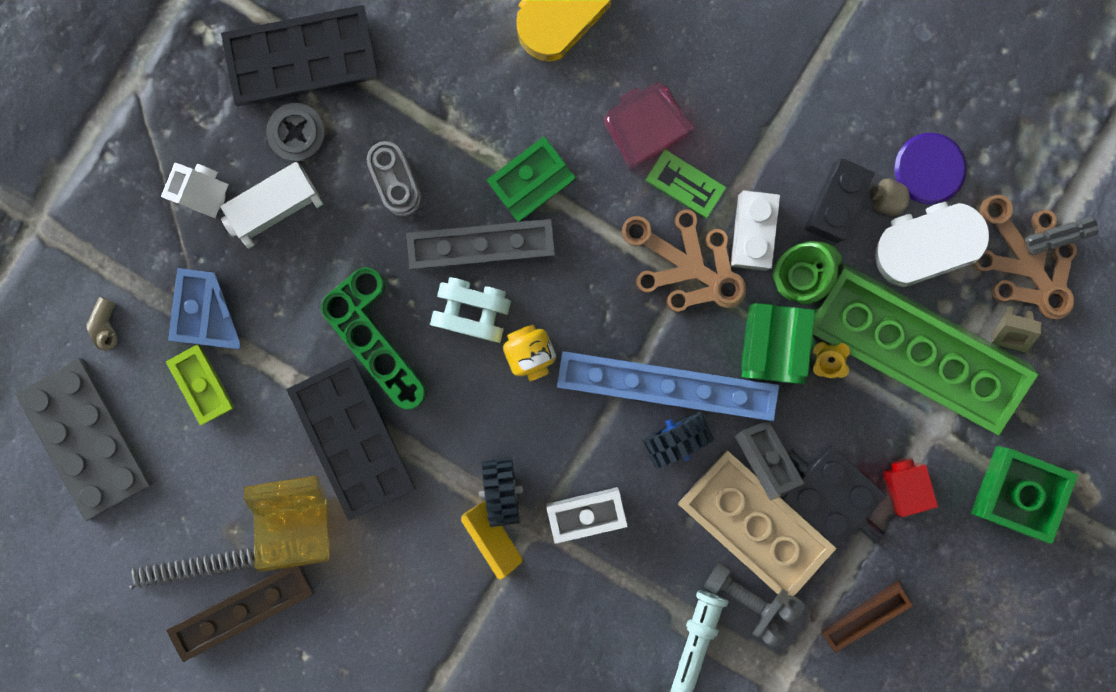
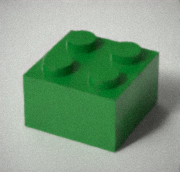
(1024, 494)

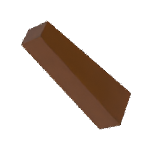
(867, 616)

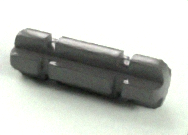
(1061, 235)

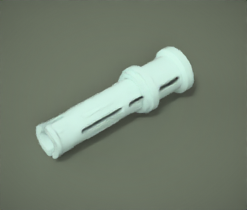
(701, 629)

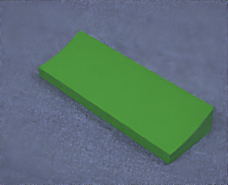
(923, 349)

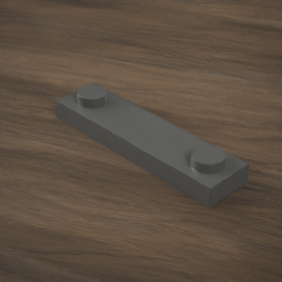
(480, 244)

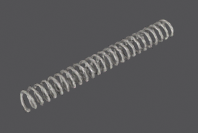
(192, 567)

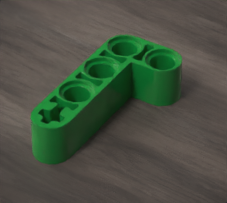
(379, 344)

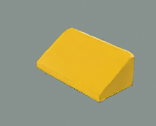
(491, 541)

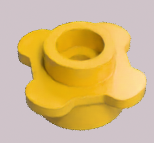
(827, 369)

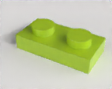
(200, 384)

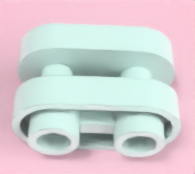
(458, 293)

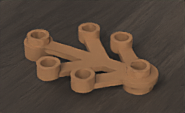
(689, 264)
(1027, 264)

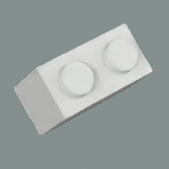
(754, 230)
(586, 515)

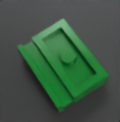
(531, 179)

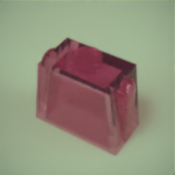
(646, 123)

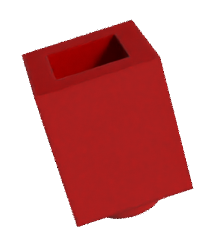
(909, 487)

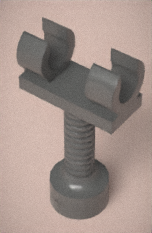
(770, 630)

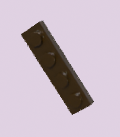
(240, 612)

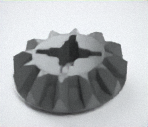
(278, 132)

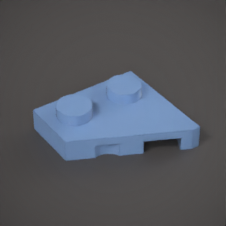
(201, 311)

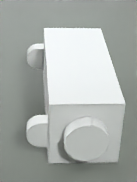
(269, 203)

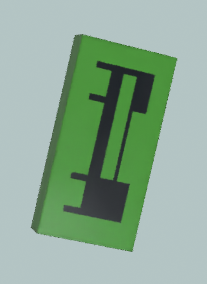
(685, 184)

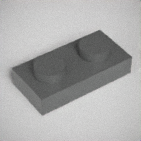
(769, 460)

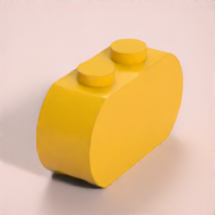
(554, 26)

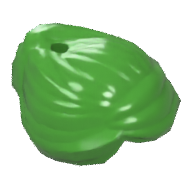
(798, 274)

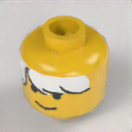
(529, 352)

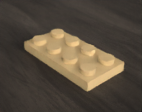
(757, 531)

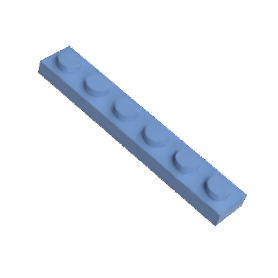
(667, 386)

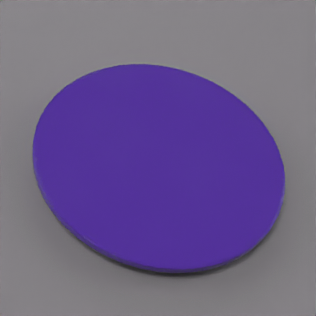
(931, 168)

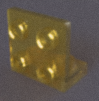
(289, 523)

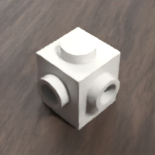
(195, 189)

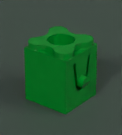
(777, 343)

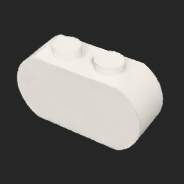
(931, 244)

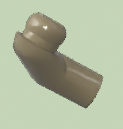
(99, 326)

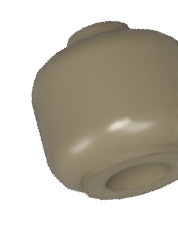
(890, 197)

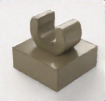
(1016, 331)

